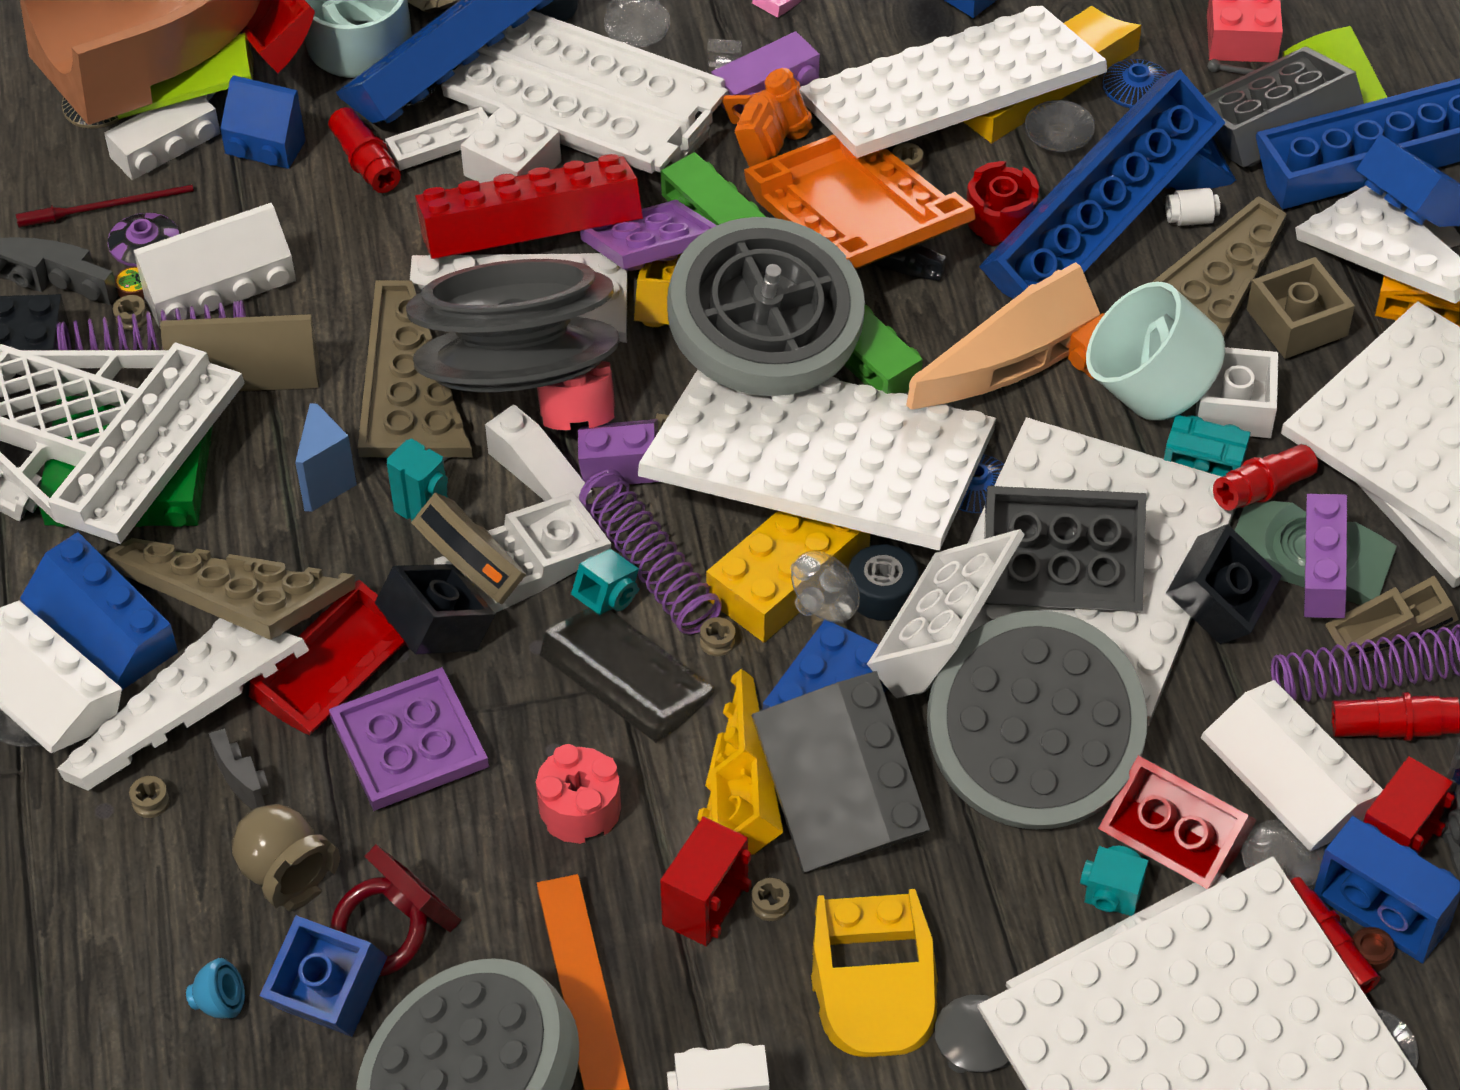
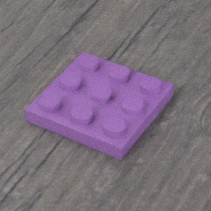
(658, 236)
(408, 738)

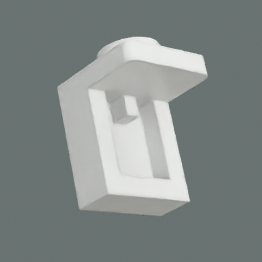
(13, 499)

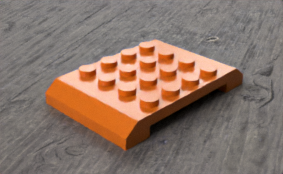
(859, 204)

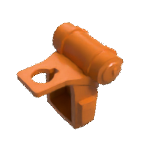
(769, 117)

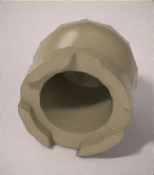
(283, 855)

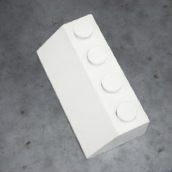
(215, 264)
(50, 683)
(1291, 764)

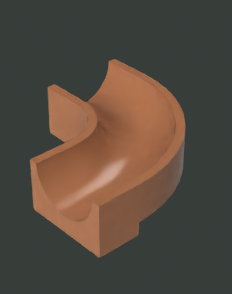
(114, 50)

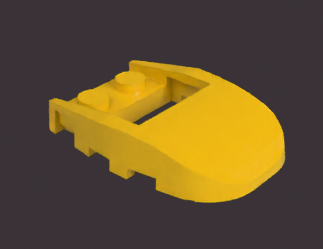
(875, 1006)

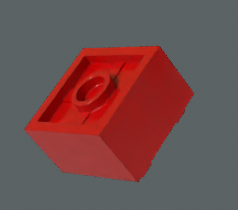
(1412, 805)
(705, 881)

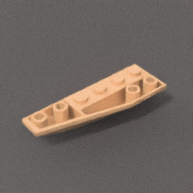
(1011, 344)

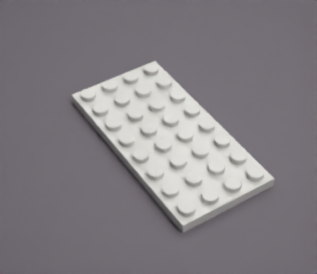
(951, 80)

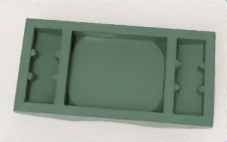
(1279, 536)

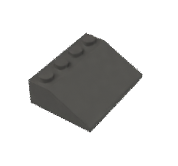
(1280, 94)
(1076, 547)
(840, 772)

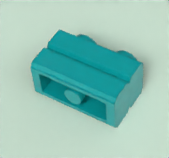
(1206, 445)
(415, 477)

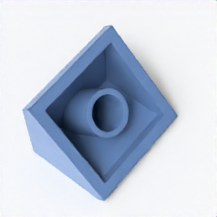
(323, 460)

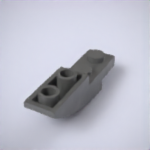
(67, 266)

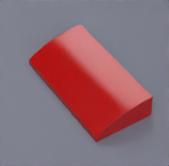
(279, 30)
(343, 653)

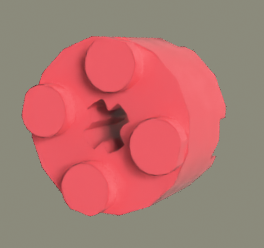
(579, 400)
(578, 793)

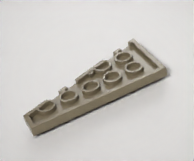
(1222, 266)
(396, 397)
(240, 589)

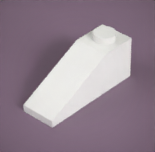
(531, 455)

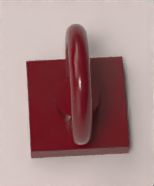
(407, 894)

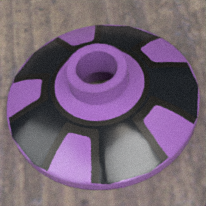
(138, 232)

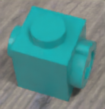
(606, 582)
(1114, 879)

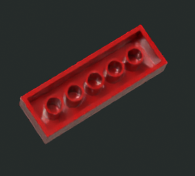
(528, 206)

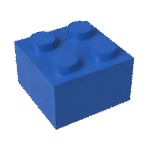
(323, 975)

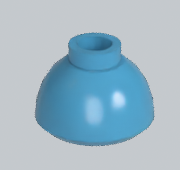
(217, 990)

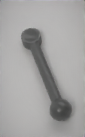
(1214, 66)

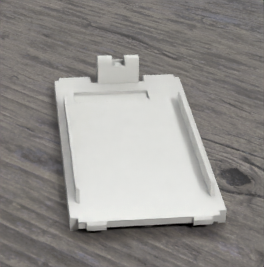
(593, 91)

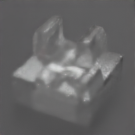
(723, 51)

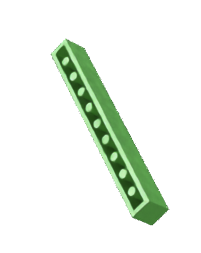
(879, 355)

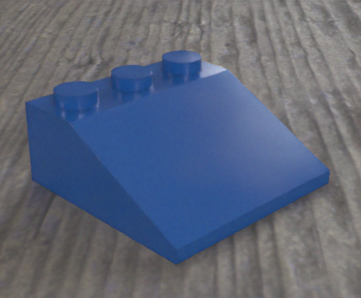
(1411, 183)

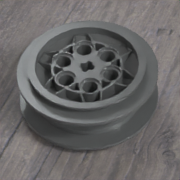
(513, 325)

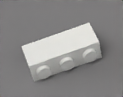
(161, 135)

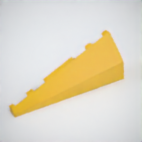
(739, 775)

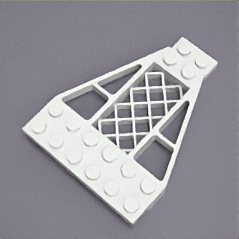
(146, 434)

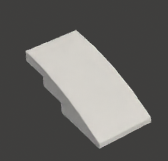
(546, 544)

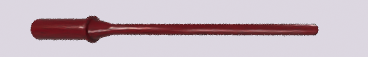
(55, 213)

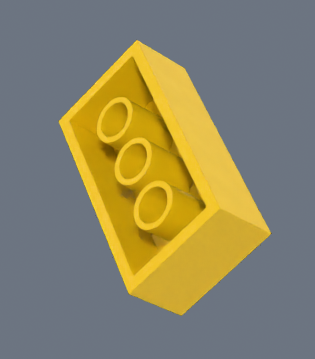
(757, 572)

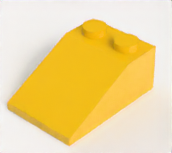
(653, 292)

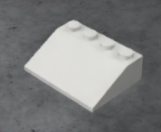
(940, 612)

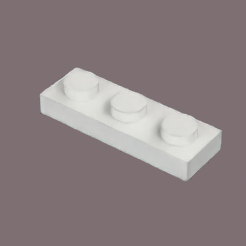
(434, 139)

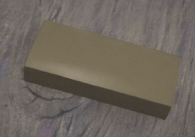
(265, 349)

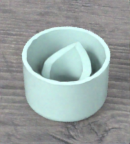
(355, 33)
(1156, 351)

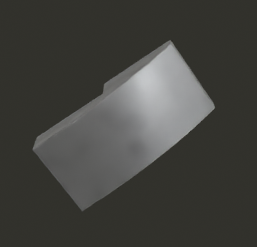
(239, 771)

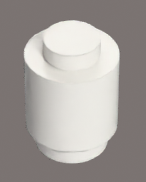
(1192, 207)

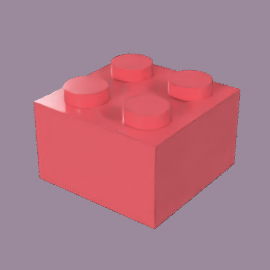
(1244, 30)

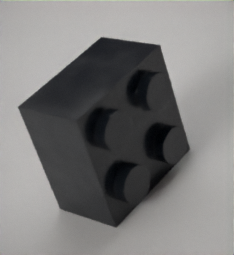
(31, 321)
(1224, 584)
(434, 608)

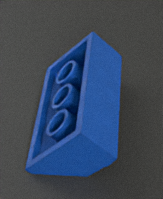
(98, 612)

